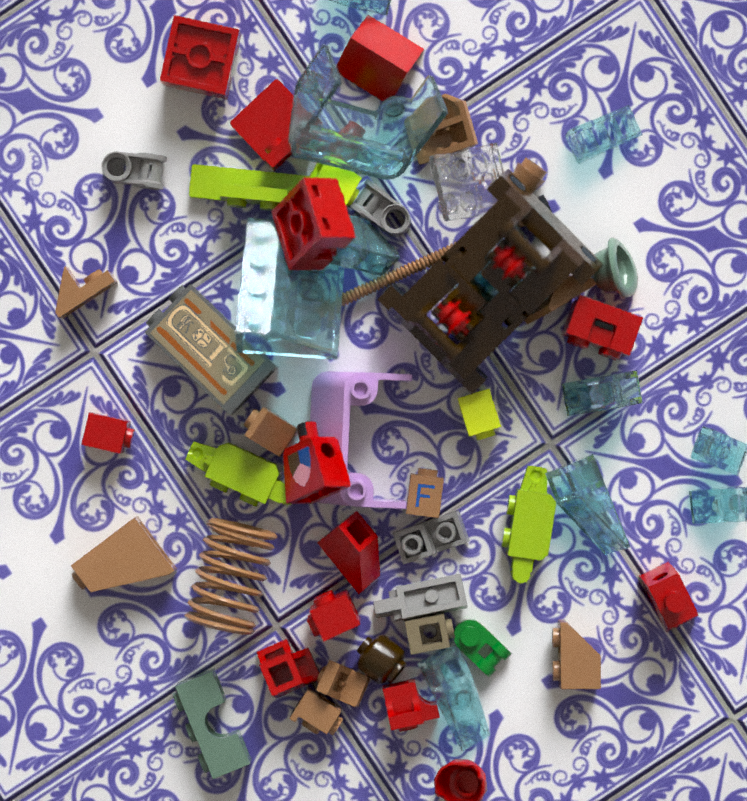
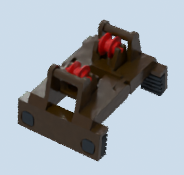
(509, 264)

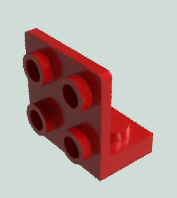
(267, 124)

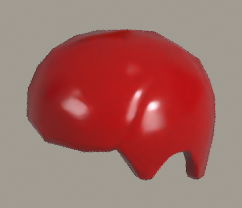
(460, 781)

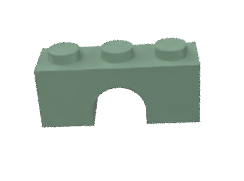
(219, 751)

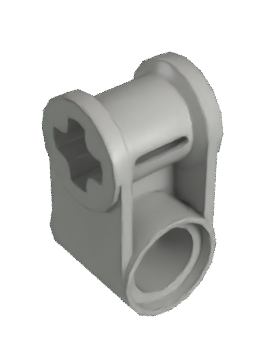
(137, 169)
(380, 208)

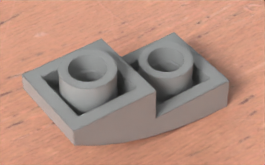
(430, 537)

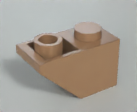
(269, 430)
(577, 660)

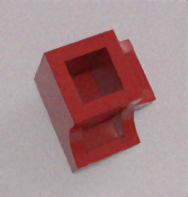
(287, 670)
(406, 706)

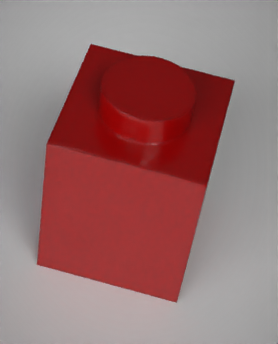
(107, 433)

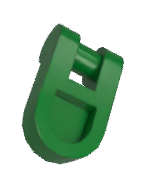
(471, 637)

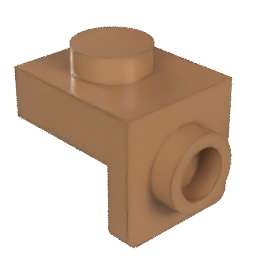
(342, 683)

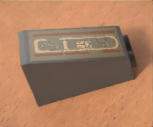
(205, 348)

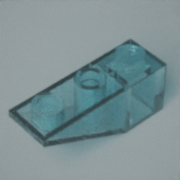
(585, 499)
(456, 695)

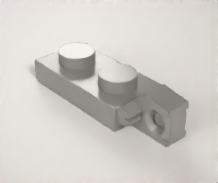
(423, 599)

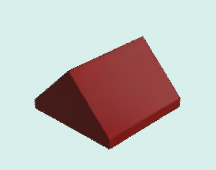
(378, 59)

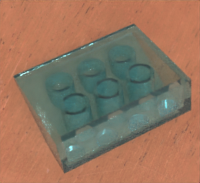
(285, 308)

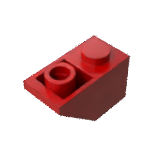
(353, 551)

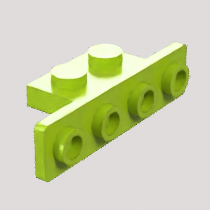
(241, 186)

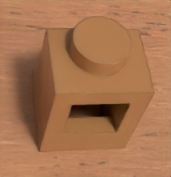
(317, 713)

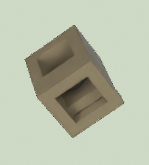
(419, 642)

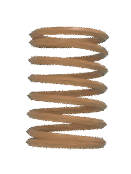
(232, 534)

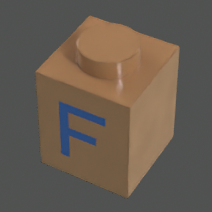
(425, 493)

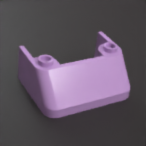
(330, 409)

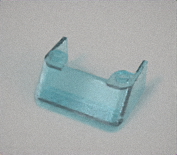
(357, 138)

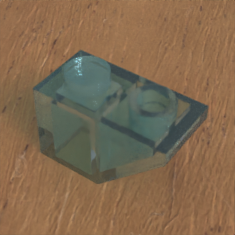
(368, 251)
(602, 393)

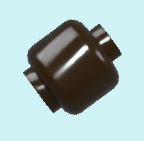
(381, 659)

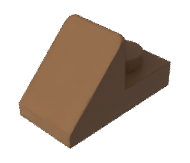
(74, 296)

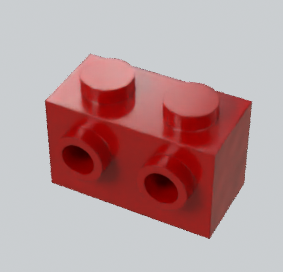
(332, 614)

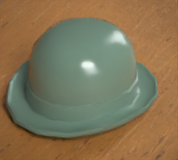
(617, 271)

